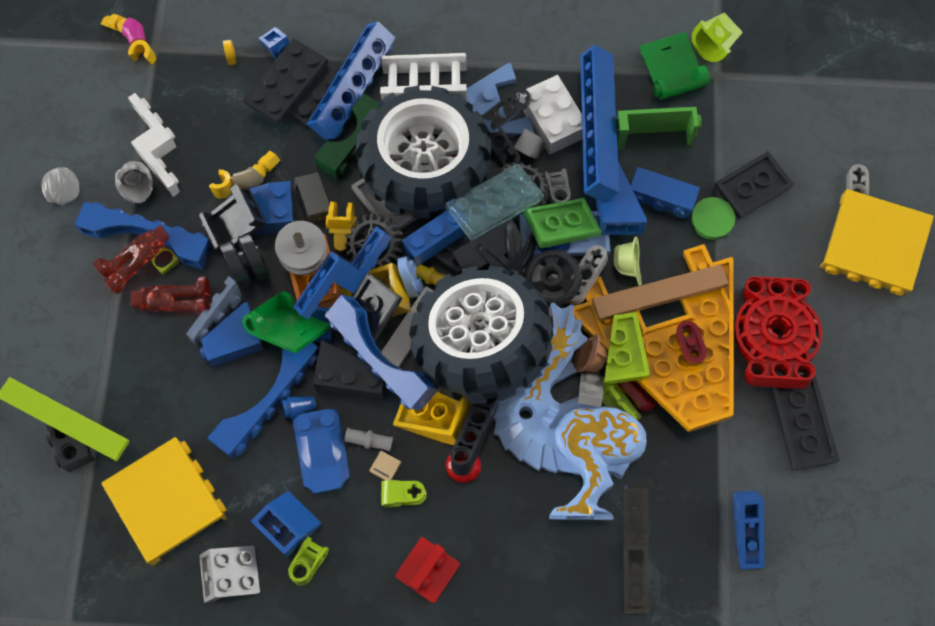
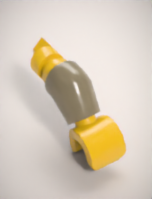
(250, 177)

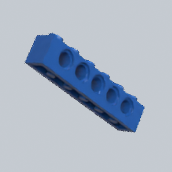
(321, 120)

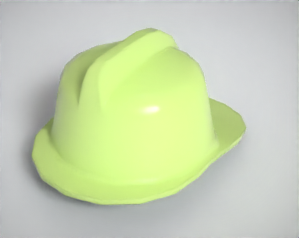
(627, 259)

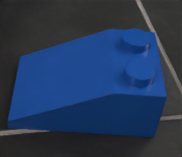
(276, 205)

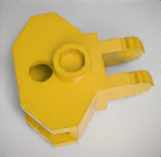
(341, 225)

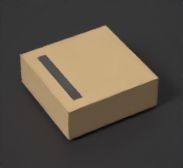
(385, 466)

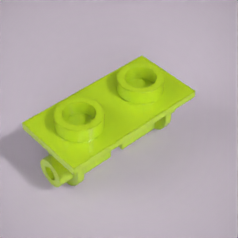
(615, 398)

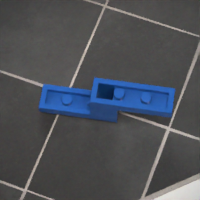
(342, 272)

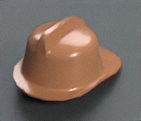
(590, 356)

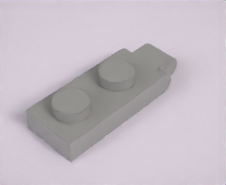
(591, 389)

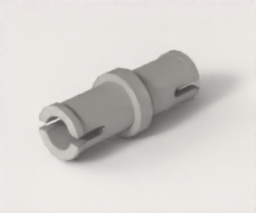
(368, 439)

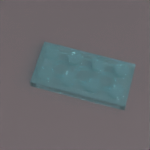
(494, 201)

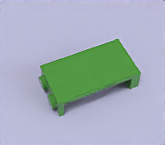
(657, 121)

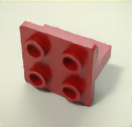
(427, 569)

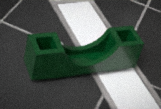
(336, 156)

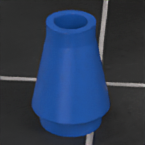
(296, 406)

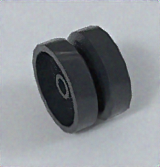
(244, 260)

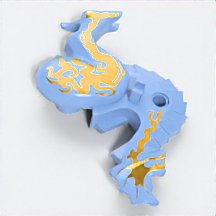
(569, 434)

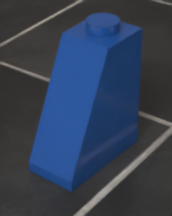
(230, 339)

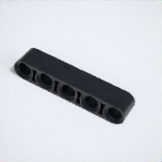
(472, 431)

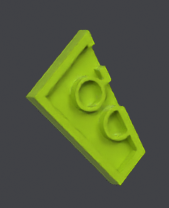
(626, 351)

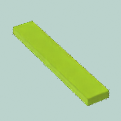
(63, 419)

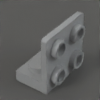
(229, 572)

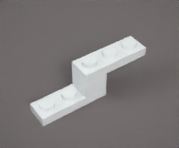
(154, 143)

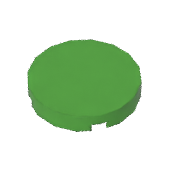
(713, 218)

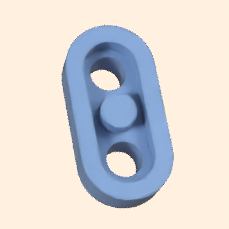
(407, 271)

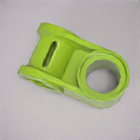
(397, 493)
(308, 560)

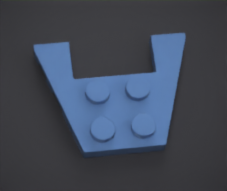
(484, 96)

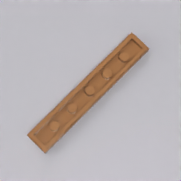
(660, 292)

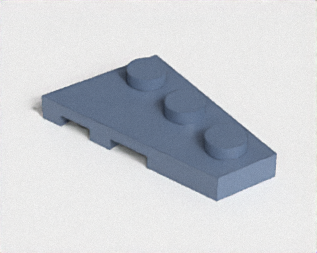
(219, 307)

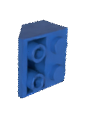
(286, 523)

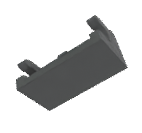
(311, 197)

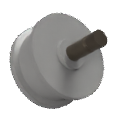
(301, 247)

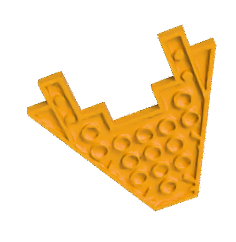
(689, 393)

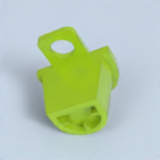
(715, 37)

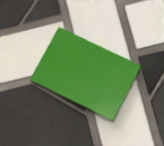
(562, 222)

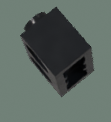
(64, 447)

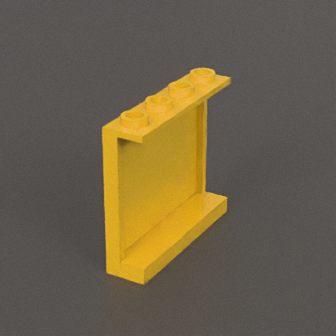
(877, 242)
(164, 499)

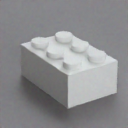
(554, 114)

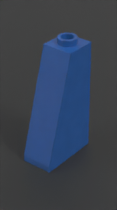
(622, 212)

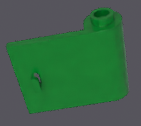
(673, 66)
(282, 325)

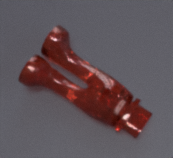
(140, 249)
(160, 297)

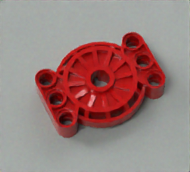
(783, 312)

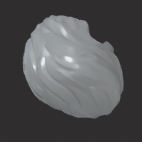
(134, 182)
(60, 186)

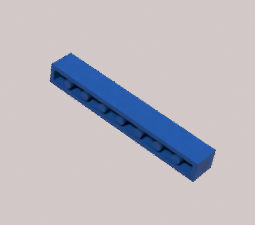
(599, 124)

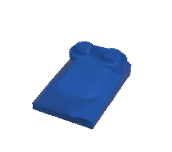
(321, 450)

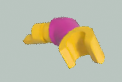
(135, 34)

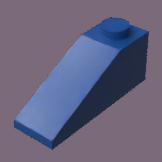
(749, 528)

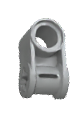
(530, 144)
(558, 186)

